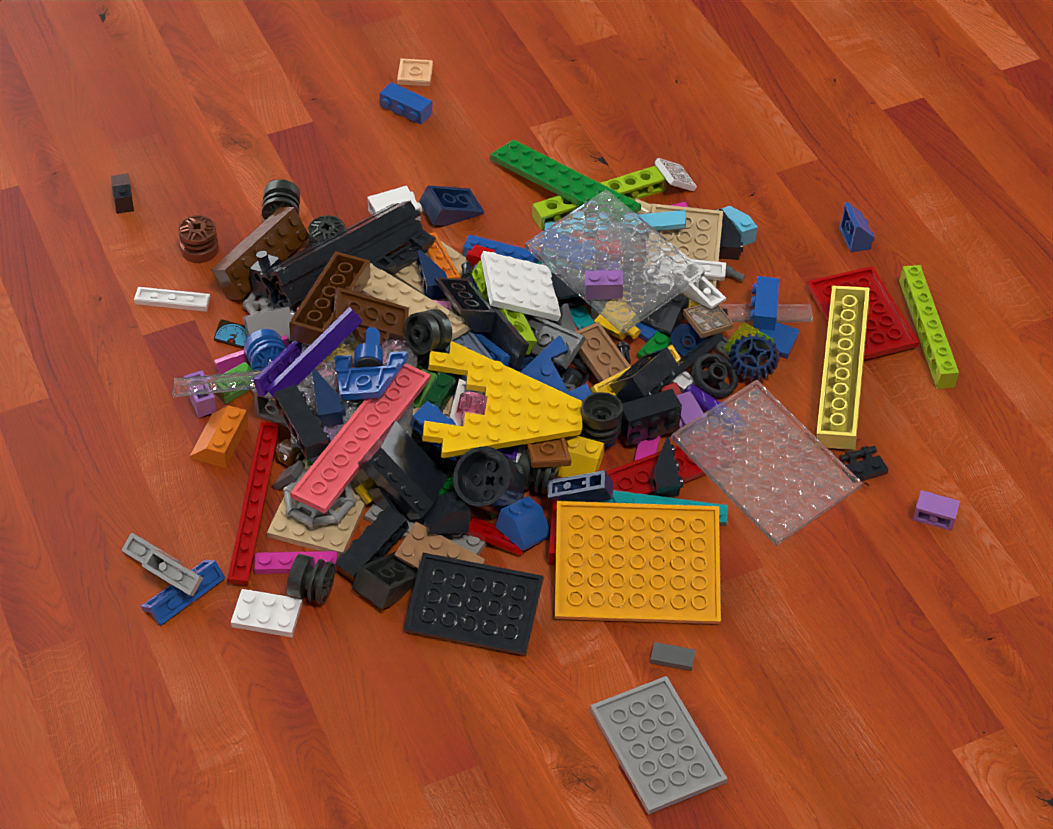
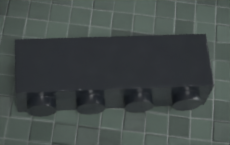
(301, 421)
(373, 543)

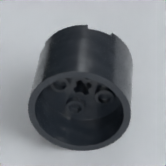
(475, 477)

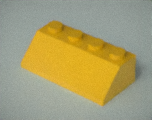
(585, 456)

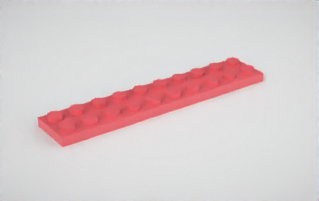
(339, 460)

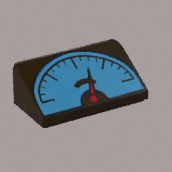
(231, 333)

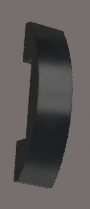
(405, 255)

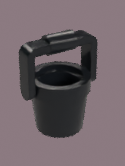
(572, 376)

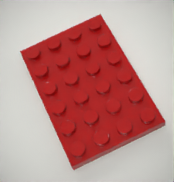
(886, 325)

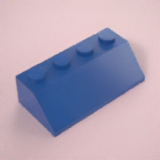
(500, 247)

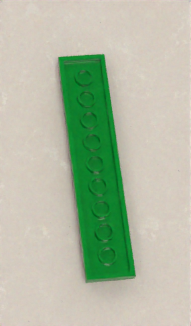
(553, 174)

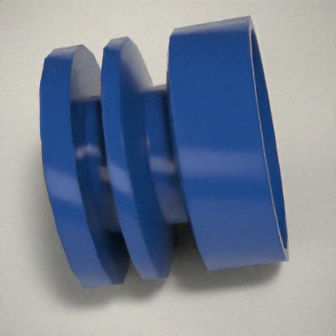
(263, 348)

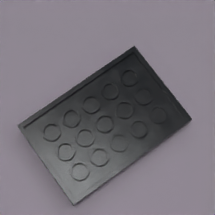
(474, 604)

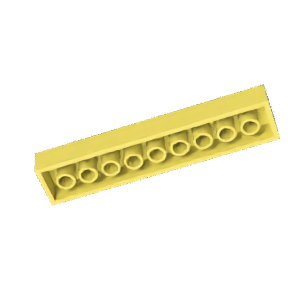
(843, 367)

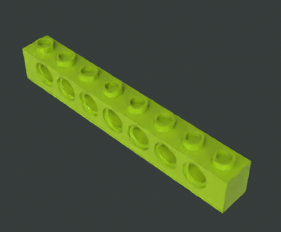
(633, 185)
(928, 327)

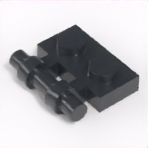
(869, 467)

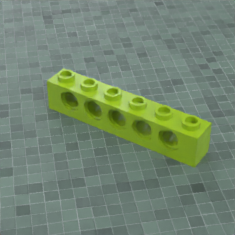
(516, 318)

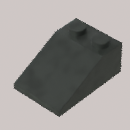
(385, 580)

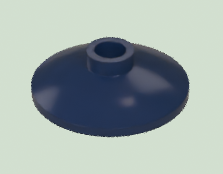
(687, 334)

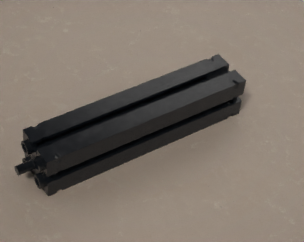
(365, 239)

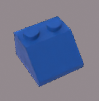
(855, 229)
(523, 523)

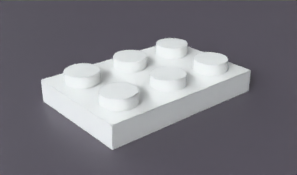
(266, 613)

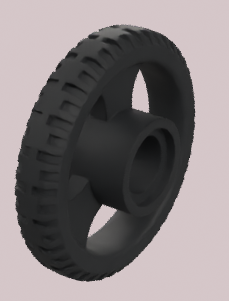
(715, 375)

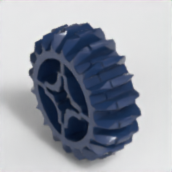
(761, 350)

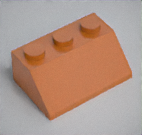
(221, 436)

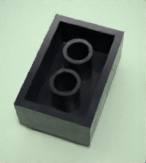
(645, 375)
(650, 417)

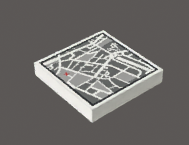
(675, 174)

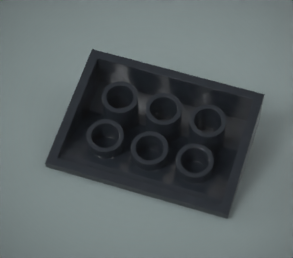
(404, 471)

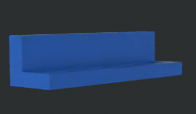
(173, 600)

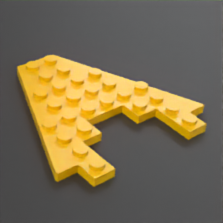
(516, 408)

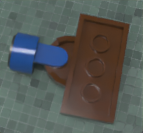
(380, 321)

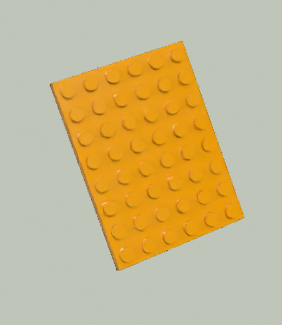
(637, 562)

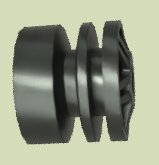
(280, 194)
(324, 227)
(601, 417)
(539, 475)
(311, 578)

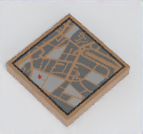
(708, 320)

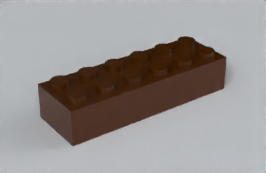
(276, 235)
(318, 306)

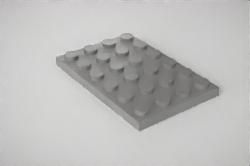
(658, 745)

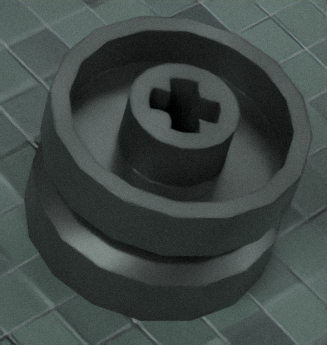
(428, 331)

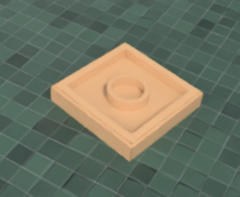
(415, 72)

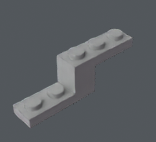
(162, 564)

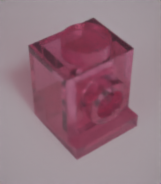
(472, 403)

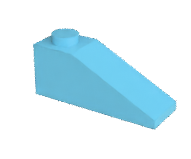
(743, 224)

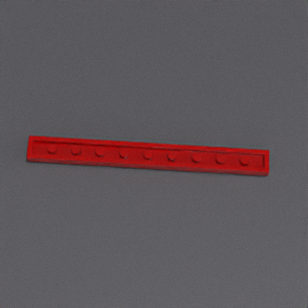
(253, 504)

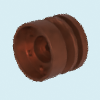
(198, 239)

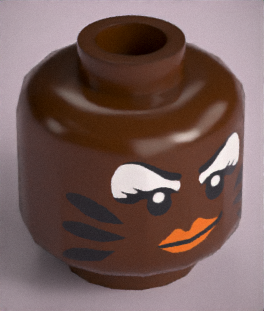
(287, 454)

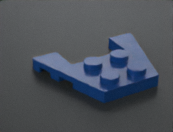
(543, 370)
(367, 381)

